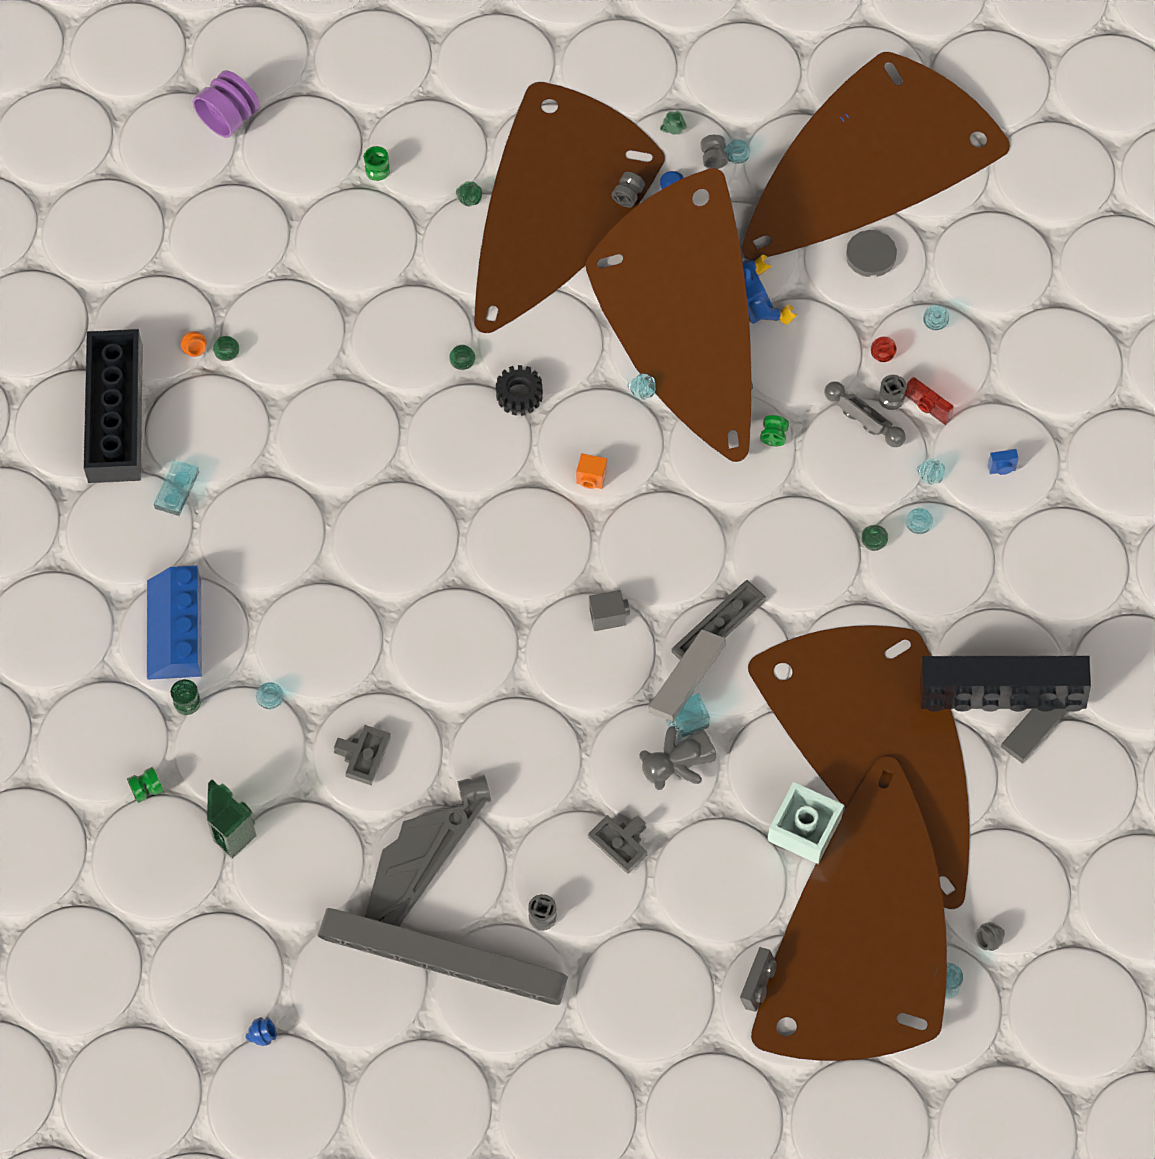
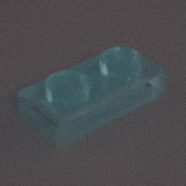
(176, 488)

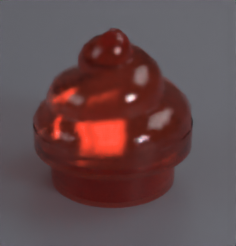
(883, 349)

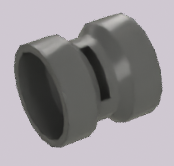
(713, 149)
(627, 191)
(892, 392)
(543, 918)

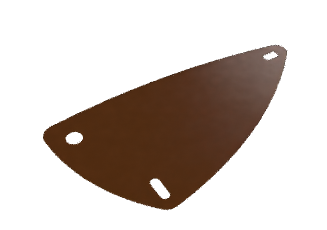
(880, 160)
(554, 198)
(684, 306)
(857, 706)
(863, 937)

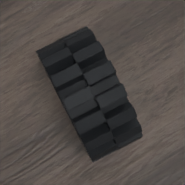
(519, 403)

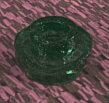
(223, 343)
(462, 351)

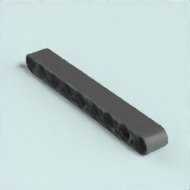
(443, 956)

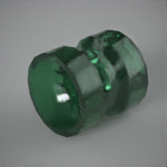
(187, 703)

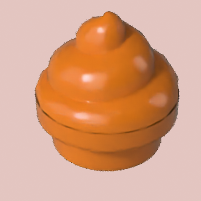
(193, 343)

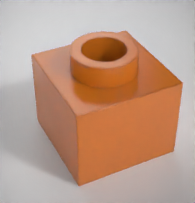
(591, 471)

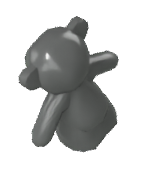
(677, 759)

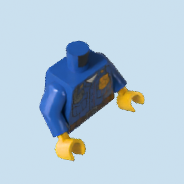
(758, 301)

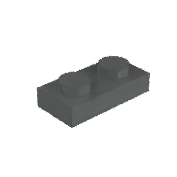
(755, 986)

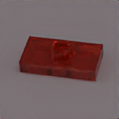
(929, 401)

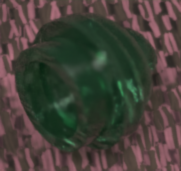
(673, 123)
(469, 193)
(874, 537)

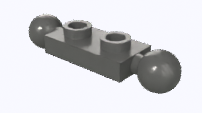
(859, 410)

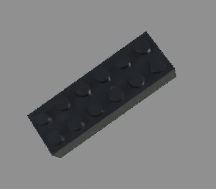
(113, 406)
(1005, 683)

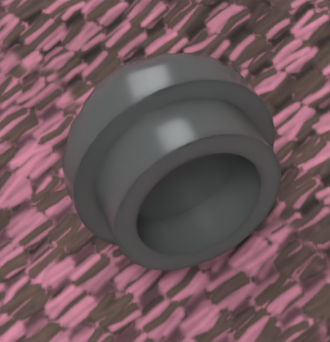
(989, 936)

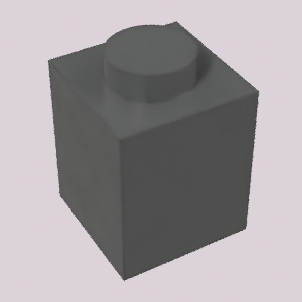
(608, 610)

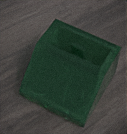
(228, 820)

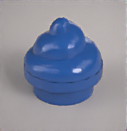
(261, 1032)

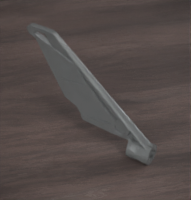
(419, 853)

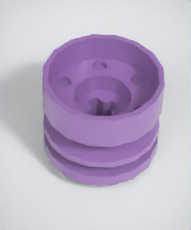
(226, 103)

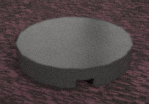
(871, 253)

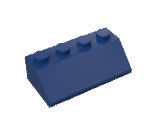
(174, 624)

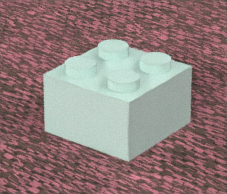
(805, 822)

